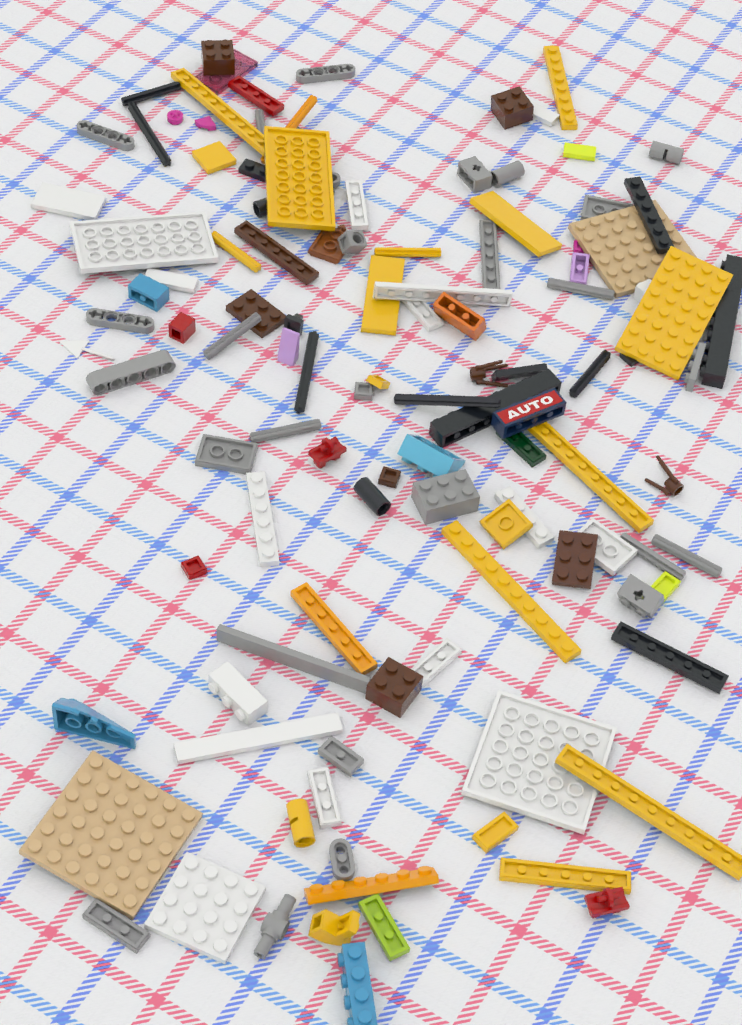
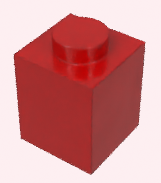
(182, 327)

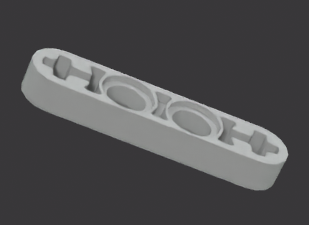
(342, 71)
(122, 141)
(120, 319)

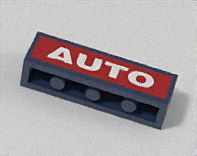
(528, 413)

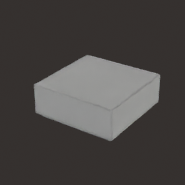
(363, 391)

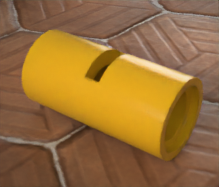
(300, 823)

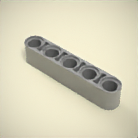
(130, 372)

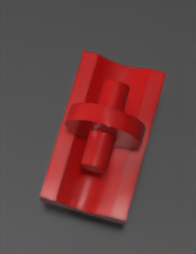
(328, 450)
(606, 902)

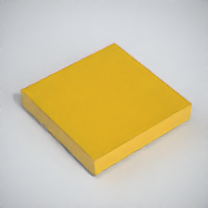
(214, 157)
(506, 524)

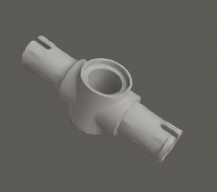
(274, 926)

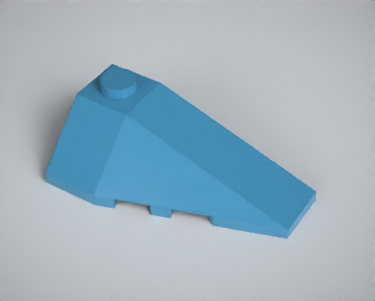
(84, 721)

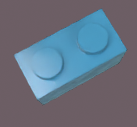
(148, 292)

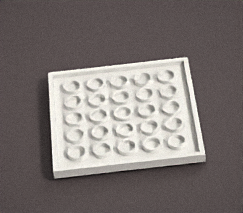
(518, 764)

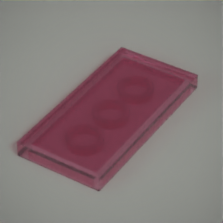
(219, 83)

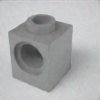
(352, 242)

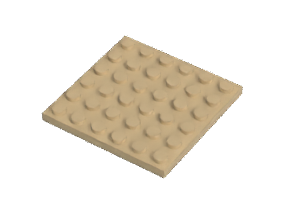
(623, 248)
(111, 834)

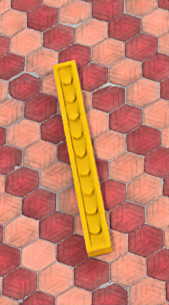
(220, 109)
(592, 476)
(511, 592)
(651, 811)

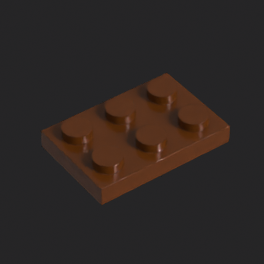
(252, 302)
(575, 559)

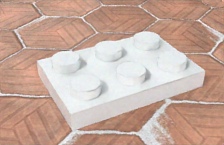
(611, 550)

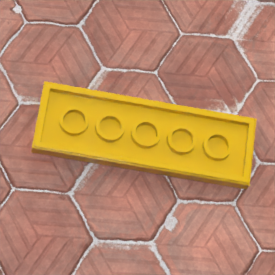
(515, 223)
(381, 315)

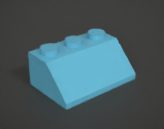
(429, 456)

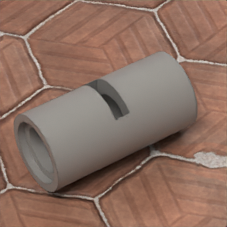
(666, 152)
(507, 173)

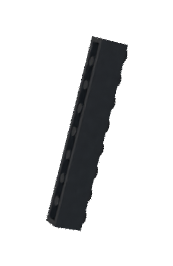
(470, 420)

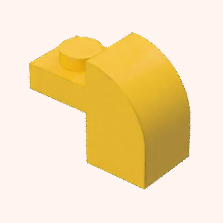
(334, 929)

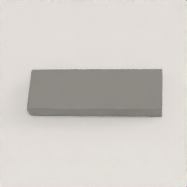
(116, 925)

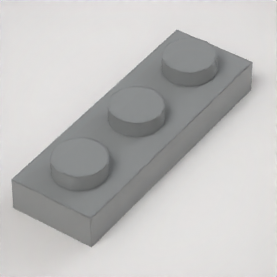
(694, 366)

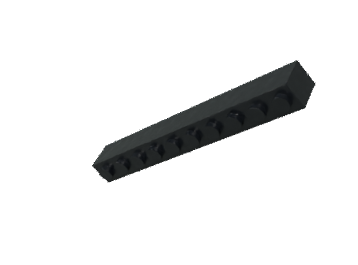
(722, 327)

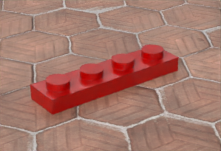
(256, 95)

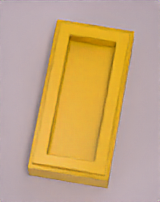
(495, 832)

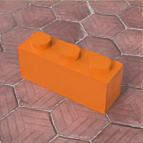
(459, 316)

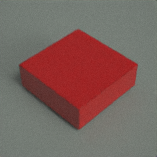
(193, 567)

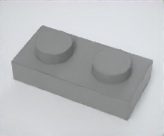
(340, 756)

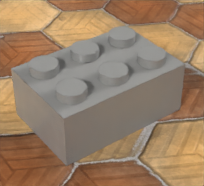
(445, 496)

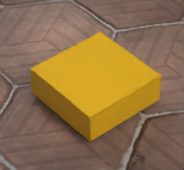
(378, 381)

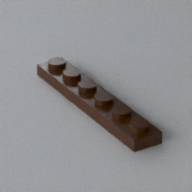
(276, 252)

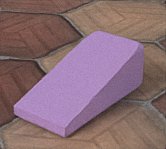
(579, 268)
(289, 347)

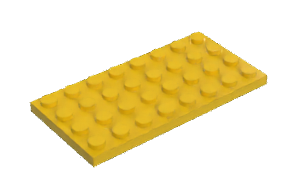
(299, 179)
(674, 313)

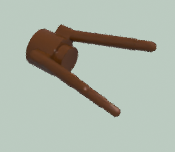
(479, 372)
(672, 484)

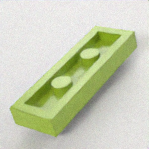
(383, 927)

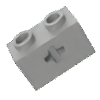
(474, 174)
(635, 587)

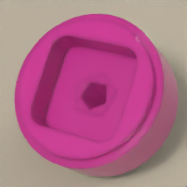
(175, 117)

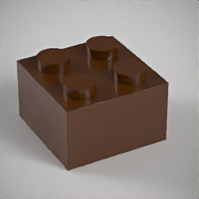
(217, 57)
(512, 108)
(394, 687)

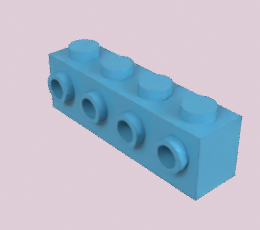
(357, 984)

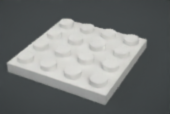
(205, 907)

